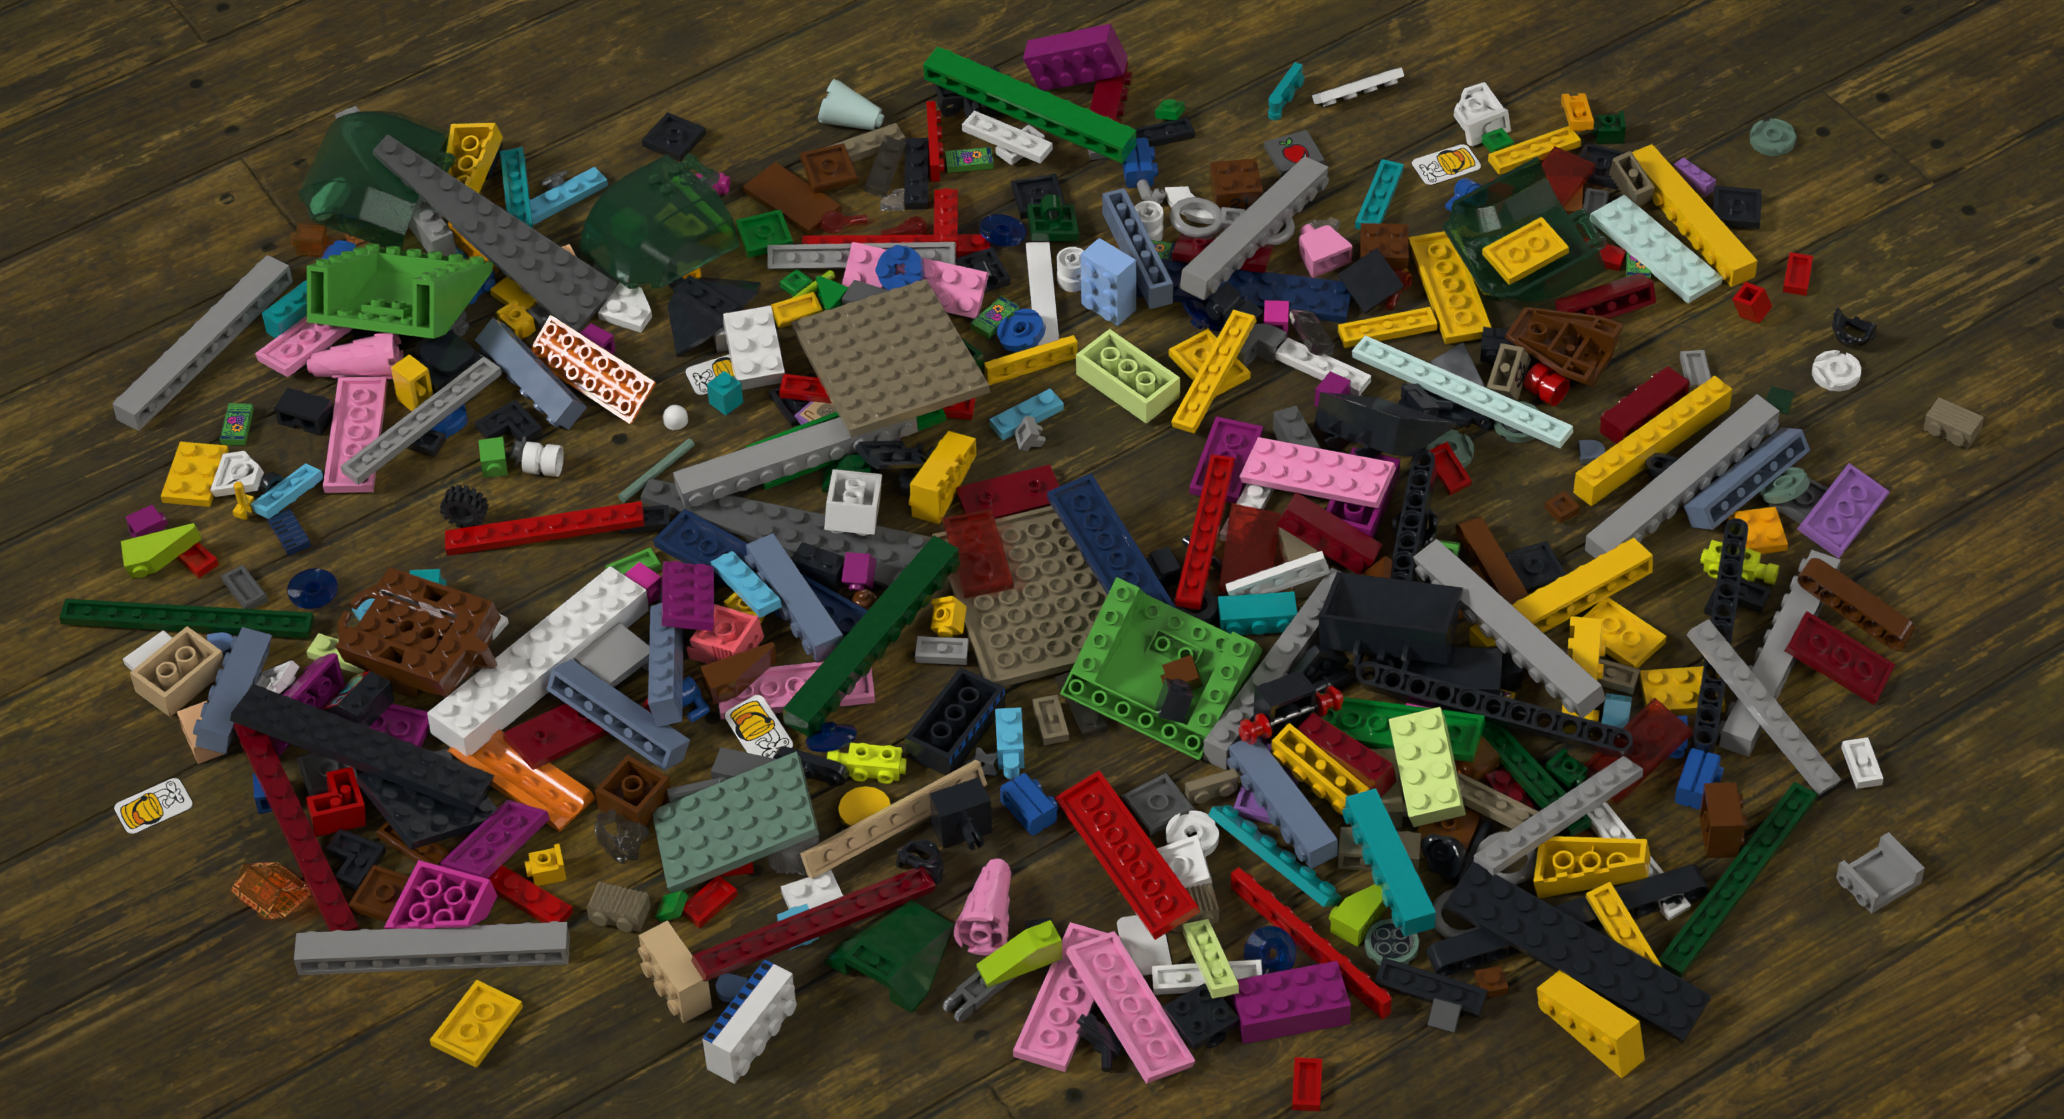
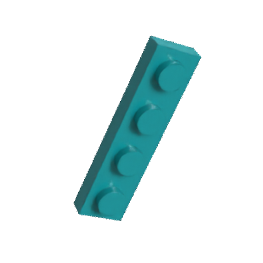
(1380, 193)

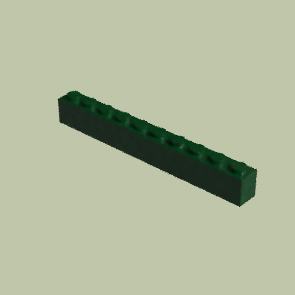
(871, 636)

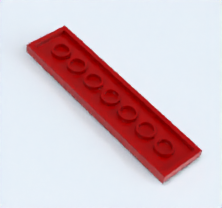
(1127, 855)

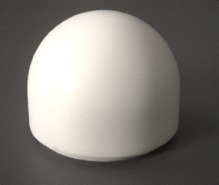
(675, 417)

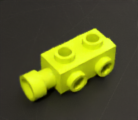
(1751, 566)
(872, 762)

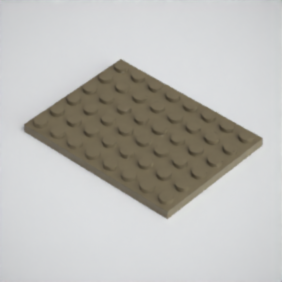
(889, 358)
(1046, 615)

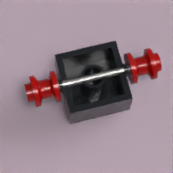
(1284, 702)

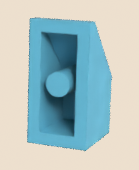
(1616, 710)

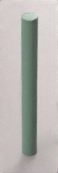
(656, 470)

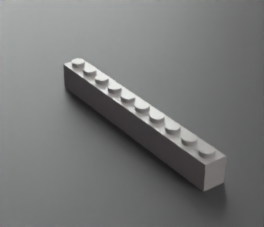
(425, 222)
(1254, 228)
(202, 343)
(776, 459)
(1685, 477)
(1512, 631)
(1284, 655)
(1772, 662)
(432, 948)

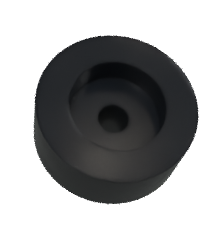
(269, 481)

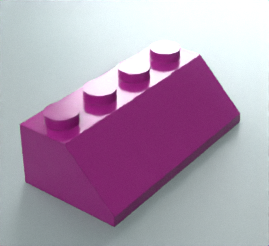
(314, 687)

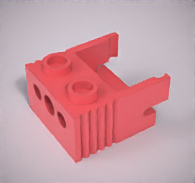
(731, 635)

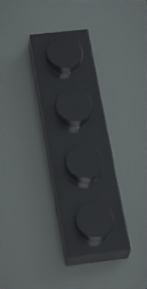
(916, 173)
(1428, 985)

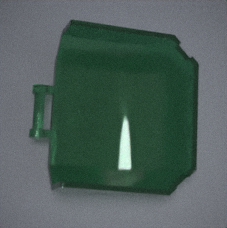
(357, 192)
(1506, 207)
(659, 223)

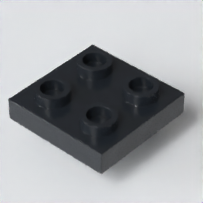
(987, 261)
(1201, 1017)

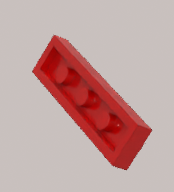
(934, 135)
(946, 215)
(529, 897)

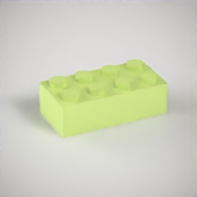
(1128, 376)
(1427, 767)

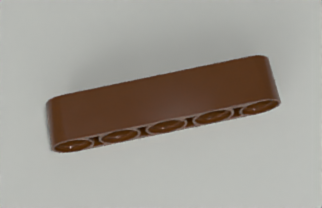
(1491, 560)
(1856, 604)

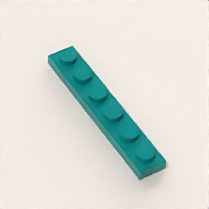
(516, 184)
(1280, 859)

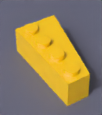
(1587, 863)
(1593, 1022)

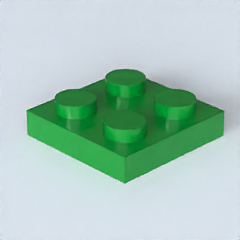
(763, 230)

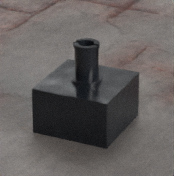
(961, 814)

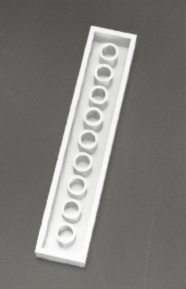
(523, 670)

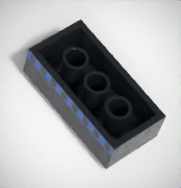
(955, 722)

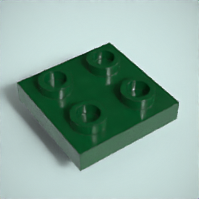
(1052, 220)

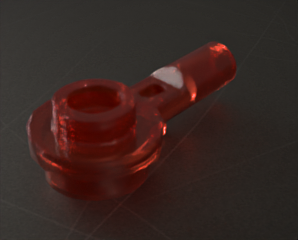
(833, 222)
(913, 226)
(1406, 279)

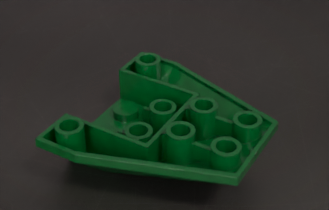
(898, 952)

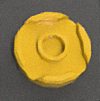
(860, 804)

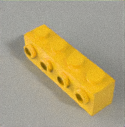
(1315, 767)

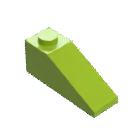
(154, 551)
(1357, 914)
(1022, 954)

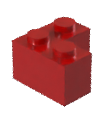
(338, 808)

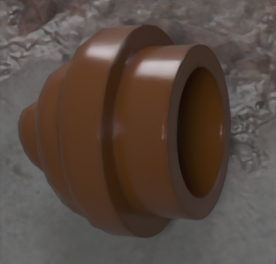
(864, 598)

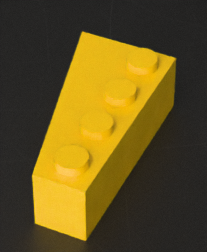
(474, 151)
(940, 475)
(1585, 649)

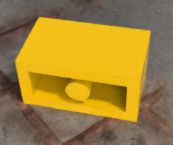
(411, 382)

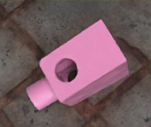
(1323, 249)

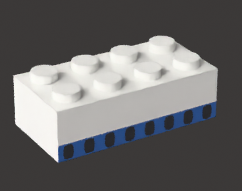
(749, 1021)

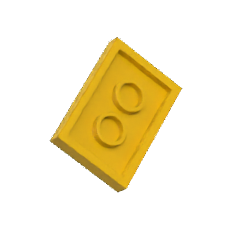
(1525, 250)
(1193, 352)
(193, 474)
(1626, 635)
(1674, 688)
(476, 1023)

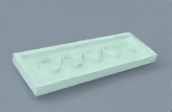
(1656, 248)

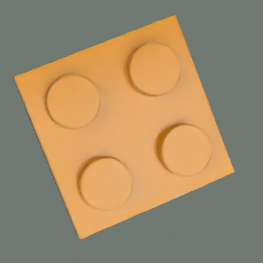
(1764, 530)

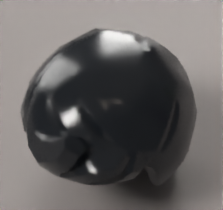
(1443, 854)

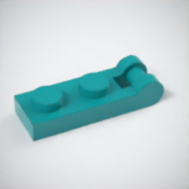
(1285, 91)

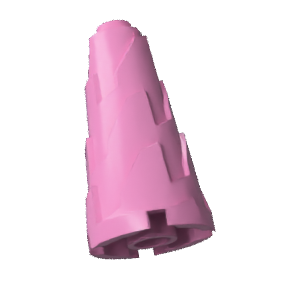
(361, 358)
(985, 913)

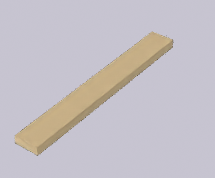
(882, 824)

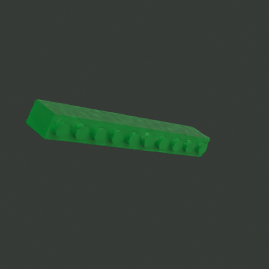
(1030, 104)

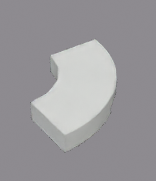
(1198, 215)

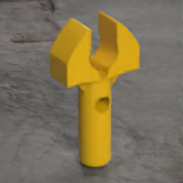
(244, 501)

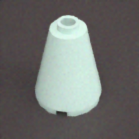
(849, 108)

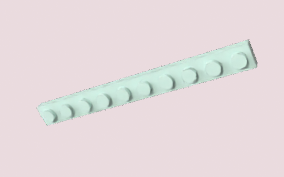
(1463, 392)

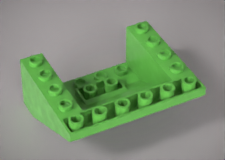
(393, 289)
(1124, 662)

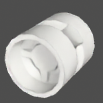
(1152, 218)
(1069, 269)
(538, 459)

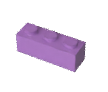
(1695, 177)

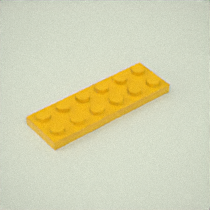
(1449, 288)

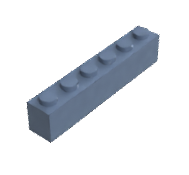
(1136, 243)
(530, 373)
(1746, 478)
(799, 603)
(665, 670)
(240, 672)
(617, 714)
(1283, 802)

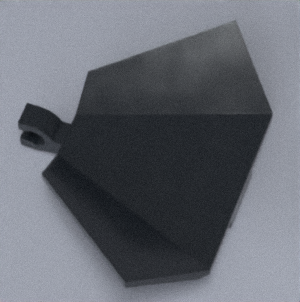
(699, 307)
(1459, 363)

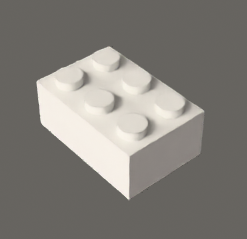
(754, 347)
(853, 502)

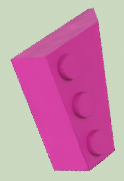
(441, 899)

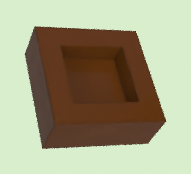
(1562, 507)
(1492, 980)

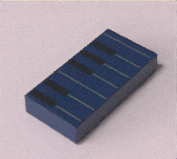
(289, 532)

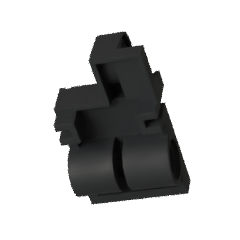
(948, 98)

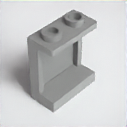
(615, 655)
(1881, 874)

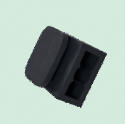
(446, 358)

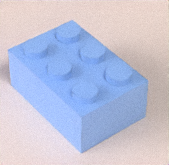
(1108, 281)

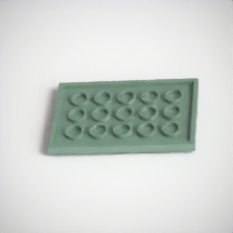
(734, 822)

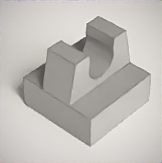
(1028, 434)

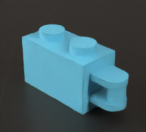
(1009, 741)

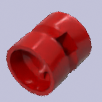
(1548, 384)

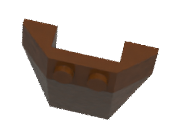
(1567, 341)

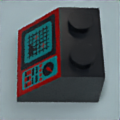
(362, 699)

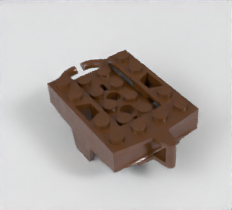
(426, 628)

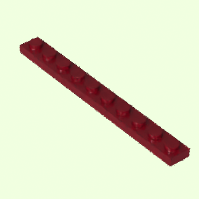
(296, 829)
(812, 923)

